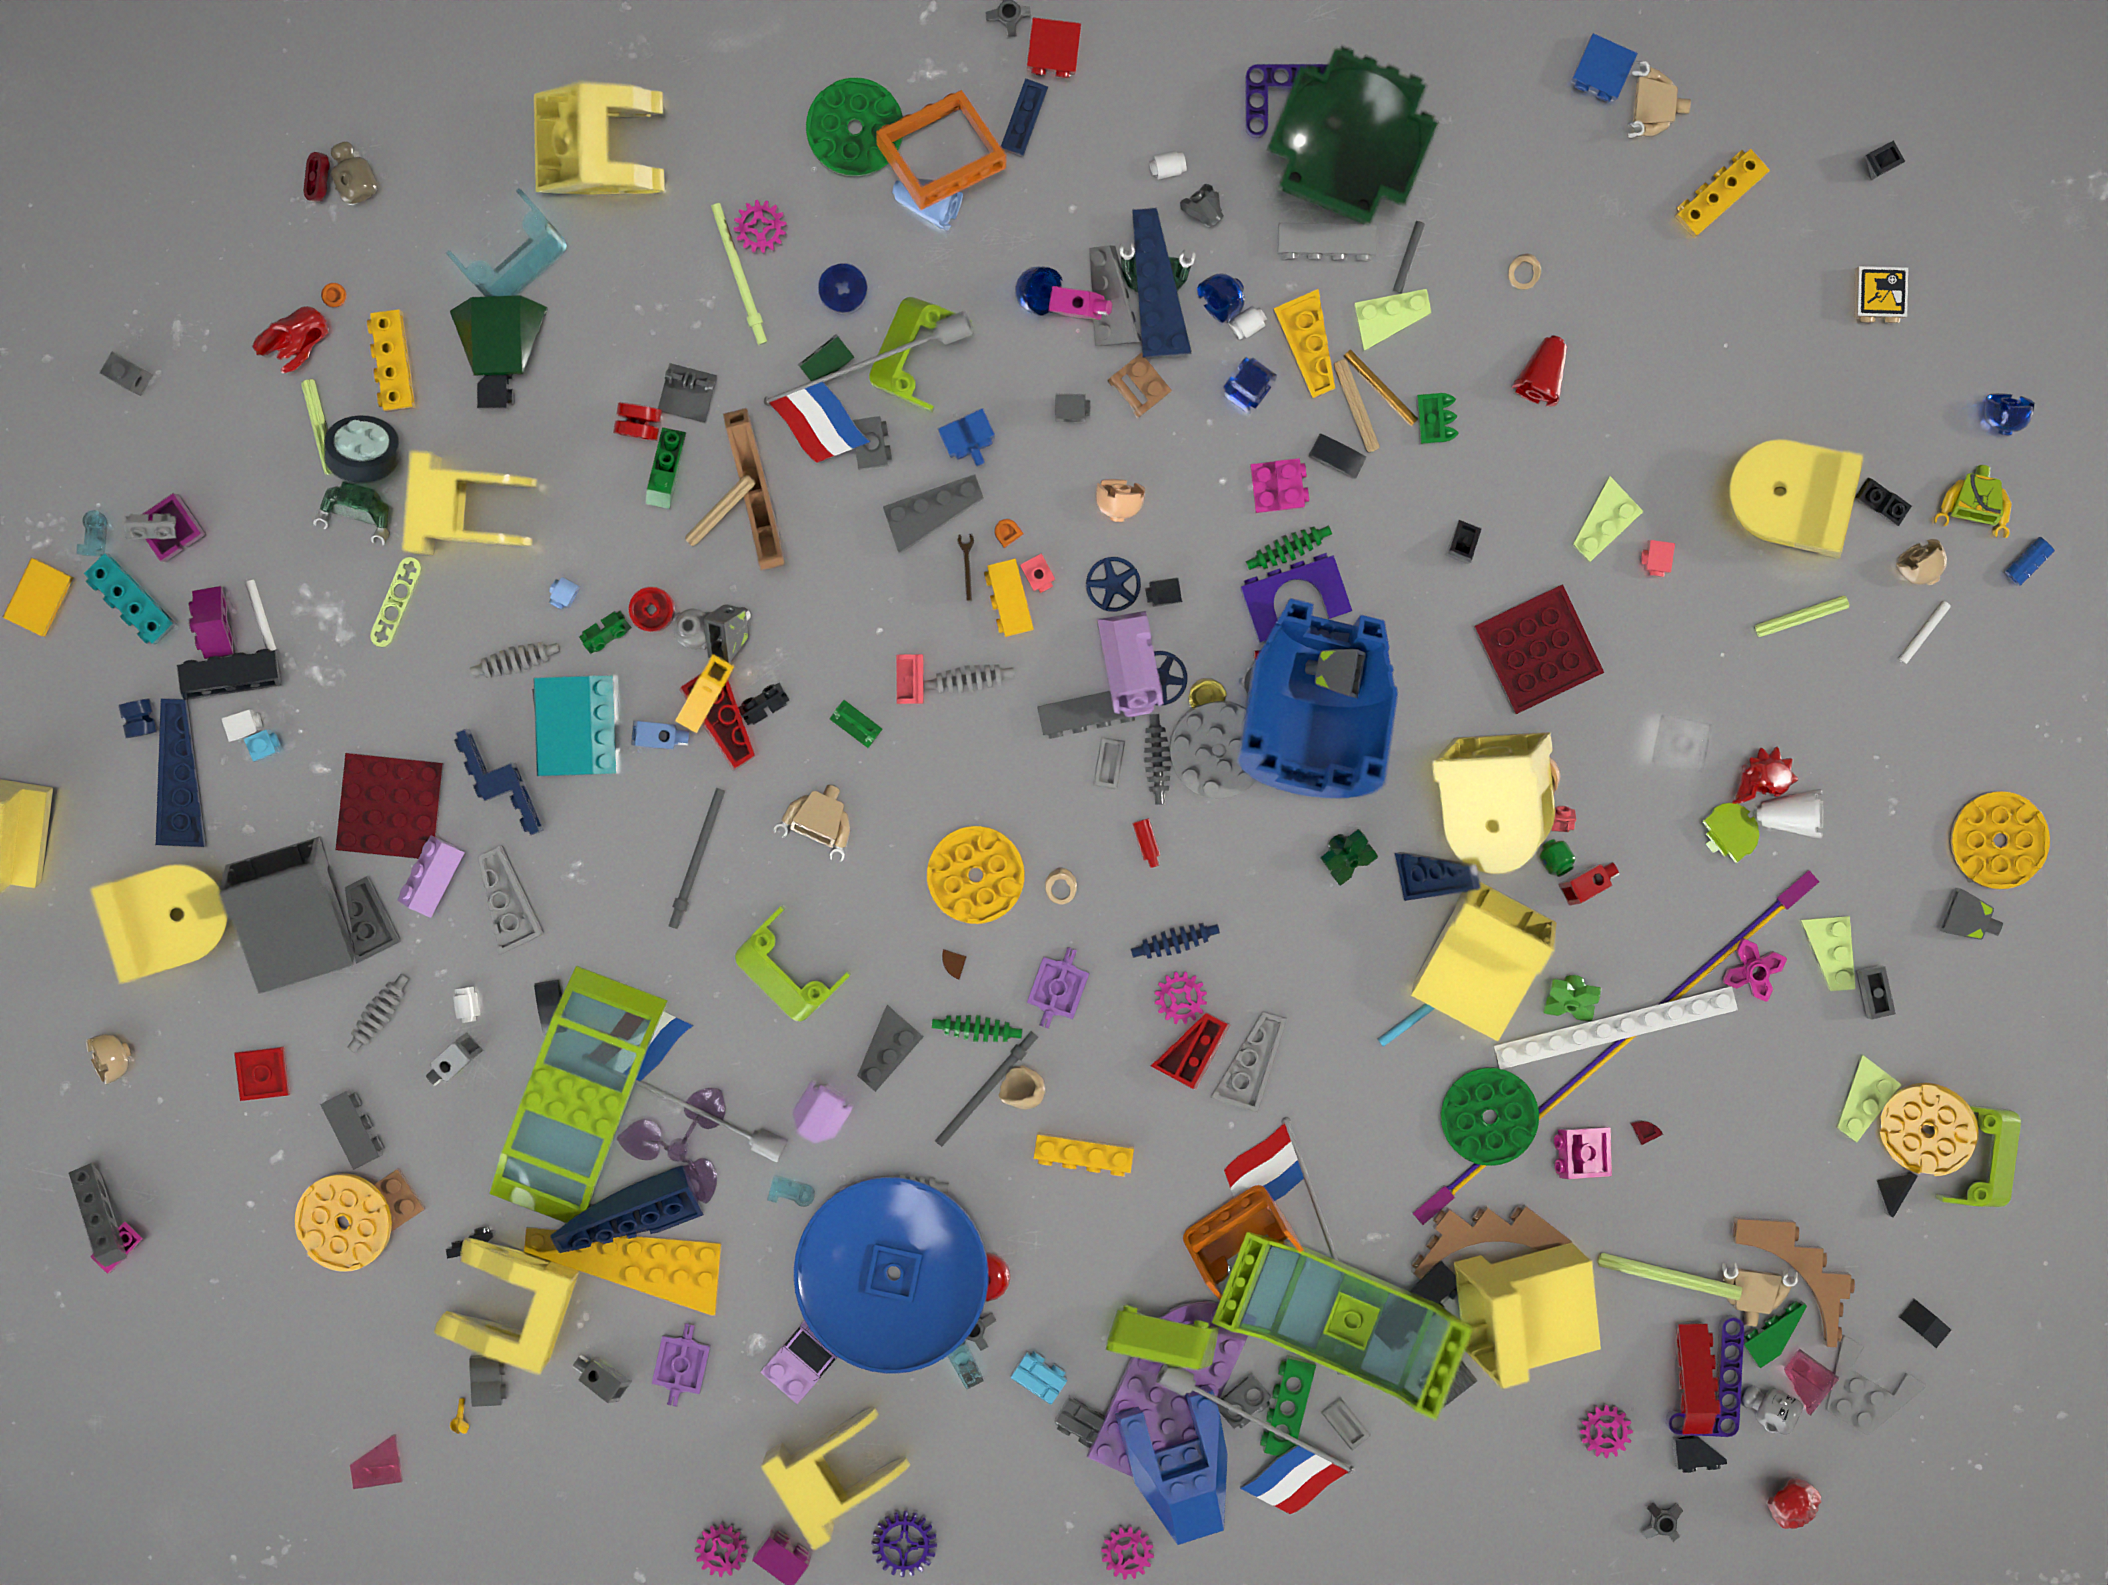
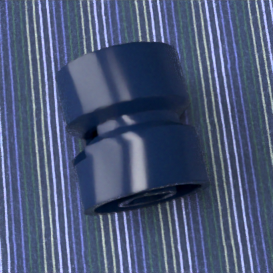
(137, 718)

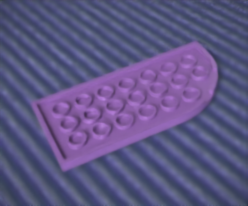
(1163, 1409)

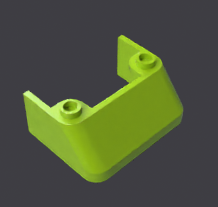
(887, 372)
(773, 981)
(1997, 1191)
(1162, 1340)

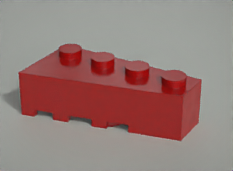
(725, 725)
(1697, 1378)

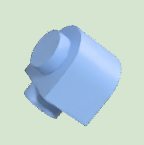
(563, 593)

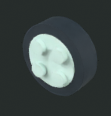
(361, 449)

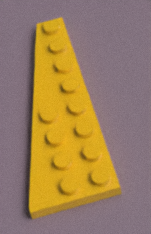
(661, 1267)

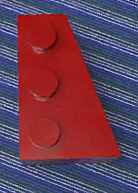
(1194, 1051)

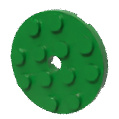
(829, 121)
(1495, 1091)

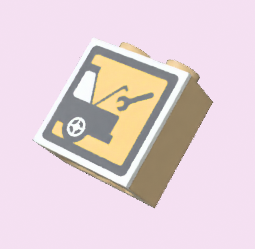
(1881, 293)

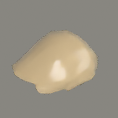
(1022, 1088)

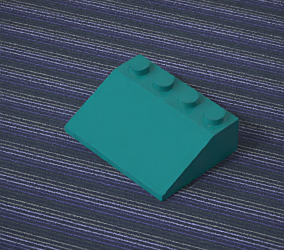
(574, 725)

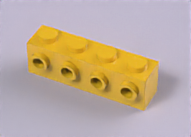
(1722, 192)
(392, 360)
(1083, 1152)

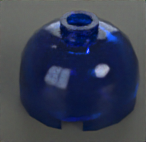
(1035, 289)
(1223, 296)
(2008, 413)

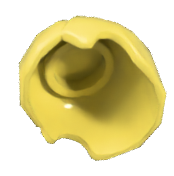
(1206, 691)

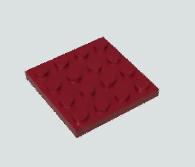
(1539, 649)
(388, 805)

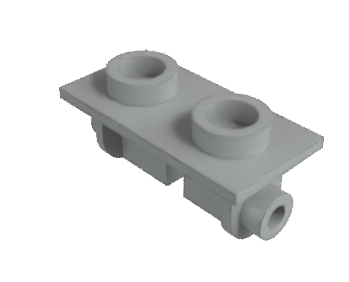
(139, 527)

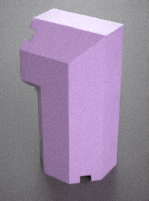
(1130, 663)
(820, 1112)

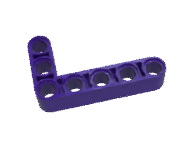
(1261, 89)
(1733, 1387)

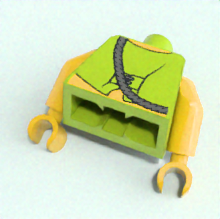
(1979, 500)

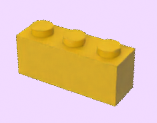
(1009, 598)

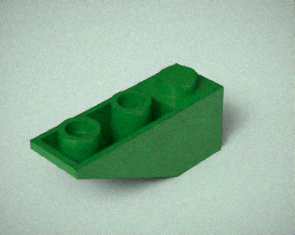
(665, 468)
(1770, 1340)

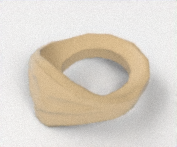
(1536, 268)
(1064, 874)

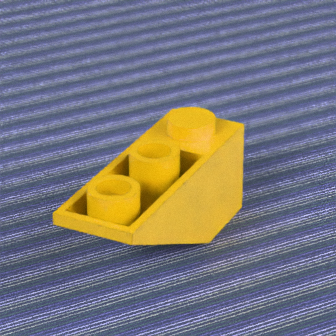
(704, 693)

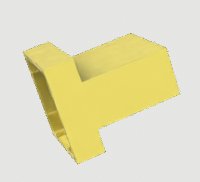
(23, 832)
(1485, 960)
(1528, 1311)

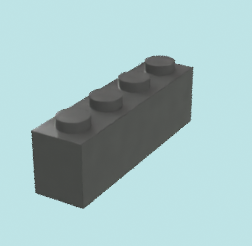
(1079, 714)

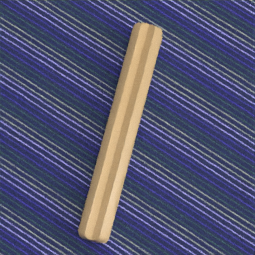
(1356, 405)
(719, 510)

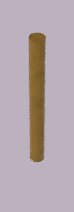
(1381, 387)

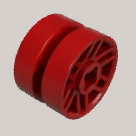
(637, 421)
(643, 600)

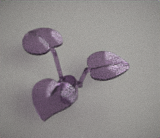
(644, 1136)

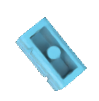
(1039, 1377)

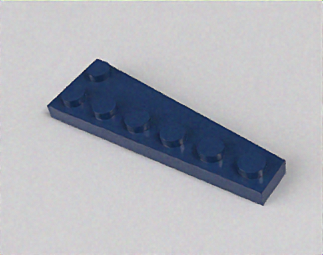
(178, 798)

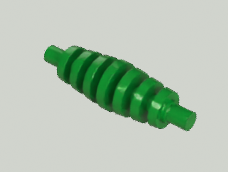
(1289, 547)
(976, 1028)

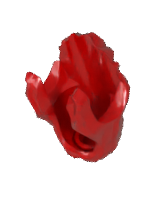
(292, 336)
(1795, 1504)

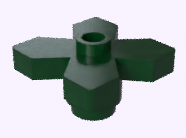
(1347, 854)

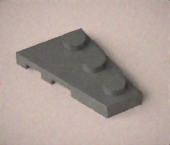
(369, 921)
(888, 1048)

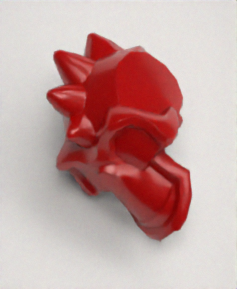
(1766, 775)

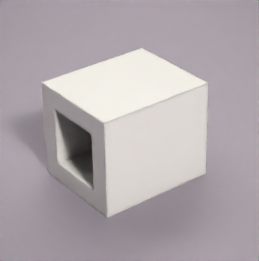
(242, 725)

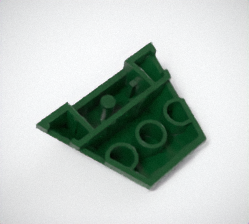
(498, 332)

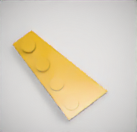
(1306, 335)

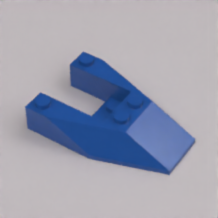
(1184, 1480)

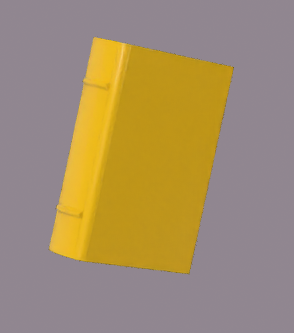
(37, 597)

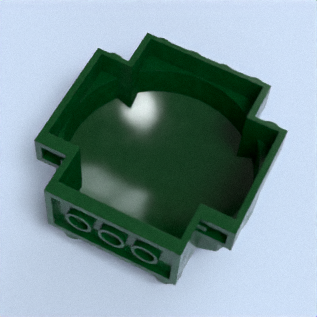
(1352, 135)

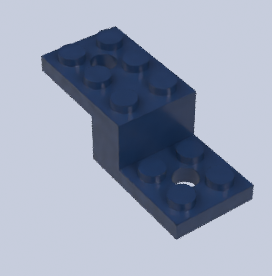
(498, 782)

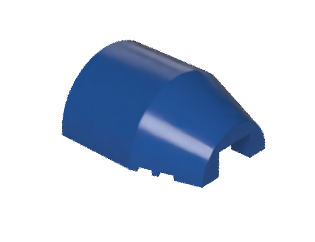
(1309, 735)

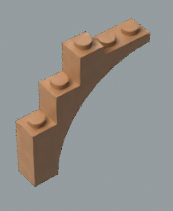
(757, 499)
(1456, 1233)
(1827, 1286)

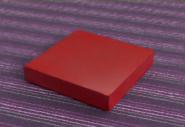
(261, 1073)

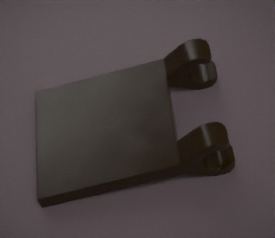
(966, 549)

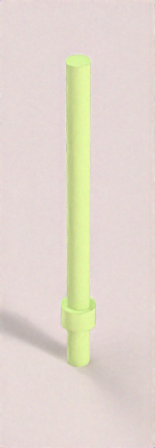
(754, 319)

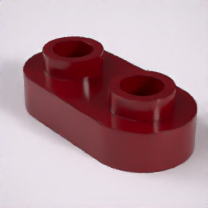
(316, 176)

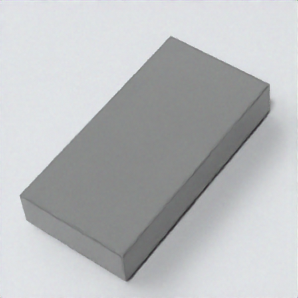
(1109, 763)
(1346, 1423)

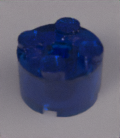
(839, 275)
(1249, 385)

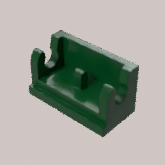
(826, 359)

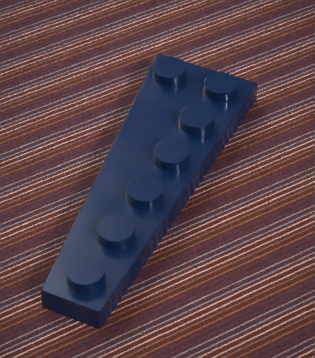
(1159, 305)

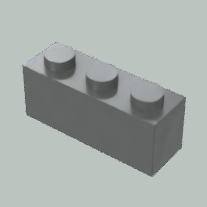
(352, 1129)

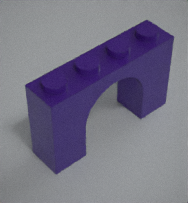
(1321, 573)

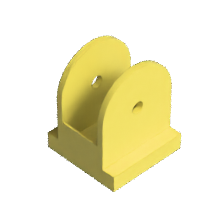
(1817, 499)
(438, 505)
(1496, 798)
(140, 925)
(812, 1488)

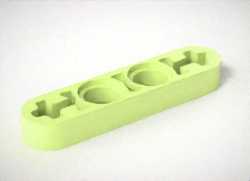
(399, 603)

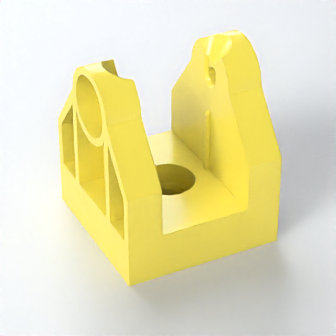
(573, 140)
(526, 1348)

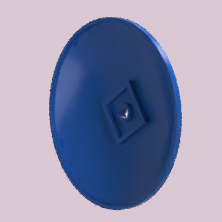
(846, 1282)

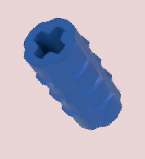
(2030, 561)

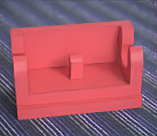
(910, 679)

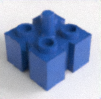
(968, 436)

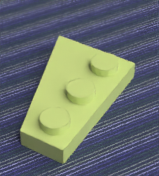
(1390, 314)
(1608, 518)
(1833, 949)
(1866, 1099)

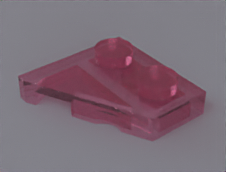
(1810, 1379)
(378, 1466)

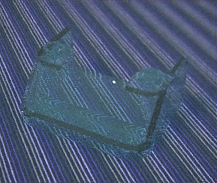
(524, 264)

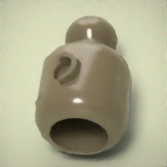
(352, 175)

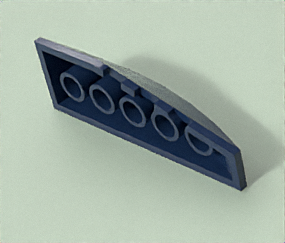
(642, 1207)

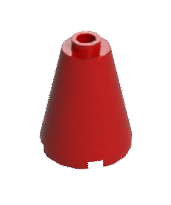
(1543, 373)

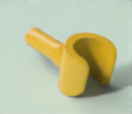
(457, 1424)

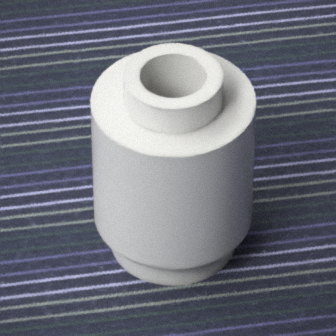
(1168, 165)
(1248, 322)
(466, 1004)

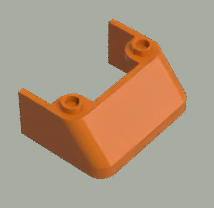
(1223, 1232)

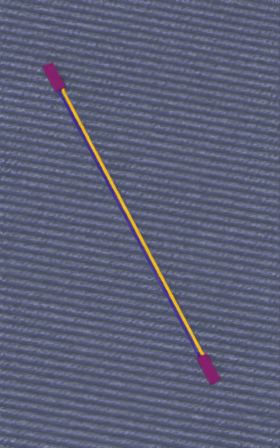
(1786, 898)

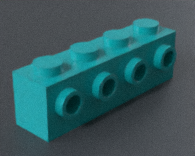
(130, 599)

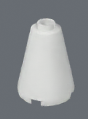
(1794, 813)

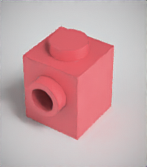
(1658, 557)
(1038, 573)

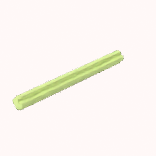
(1670, 1276)

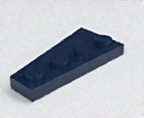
(1433, 876)

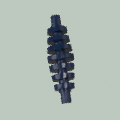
(1174, 941)

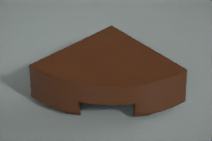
(953, 963)

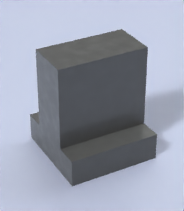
(286, 915)

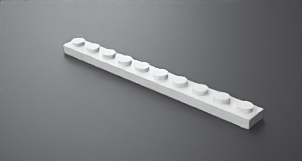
(1616, 1028)

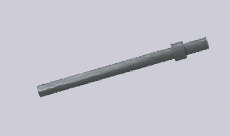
(680, 904)
(1017, 1053)

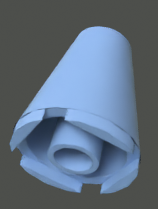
(938, 213)

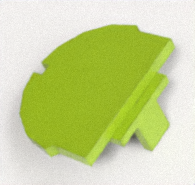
(1732, 831)

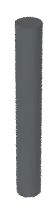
(1408, 257)

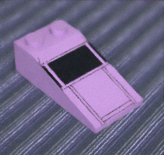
(798, 1363)

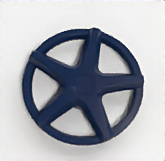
(1113, 584)
(1167, 679)

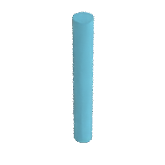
(1405, 1024)

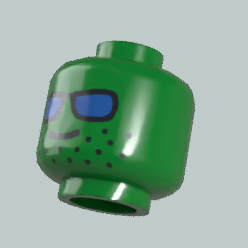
(1557, 857)

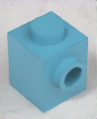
(262, 744)

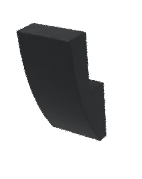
(1337, 455)
(1883, 501)
(547, 998)
(479, 1233)

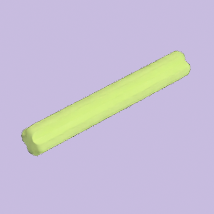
(316, 417)
(1801, 616)

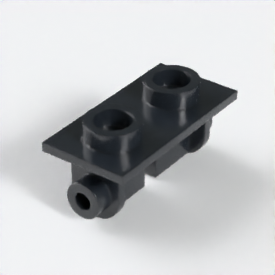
(753, 708)

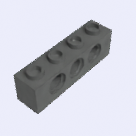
(97, 1215)

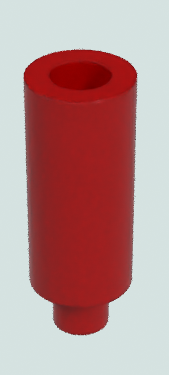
(1147, 841)

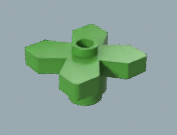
(1573, 997)

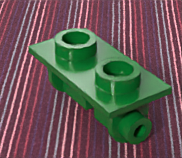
(615, 627)
(855, 723)

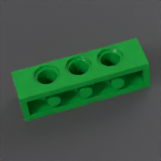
(1304, 1371)

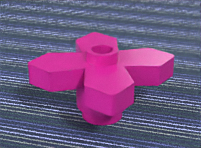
(1750, 958)

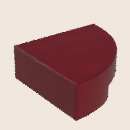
(1645, 1131)

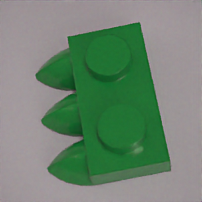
(1433, 418)

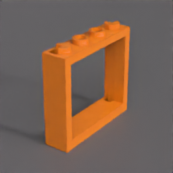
(956, 180)

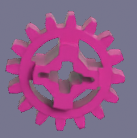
(759, 216)
(1187, 988)
(1597, 1439)
(710, 1554)
(1137, 1557)

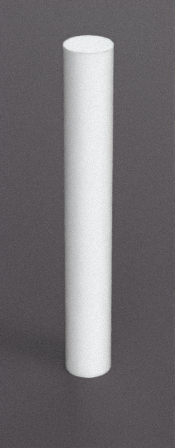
(260, 615)
(1924, 632)

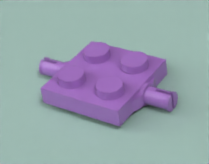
(1058, 987)
(681, 1364)

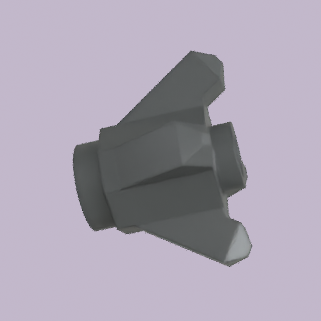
(1008, 13)
(1204, 205)
(978, 1331)
(1663, 1522)

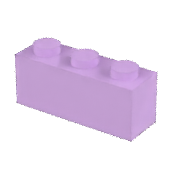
(430, 876)

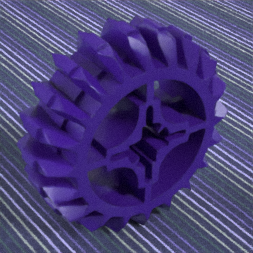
(915, 1543)

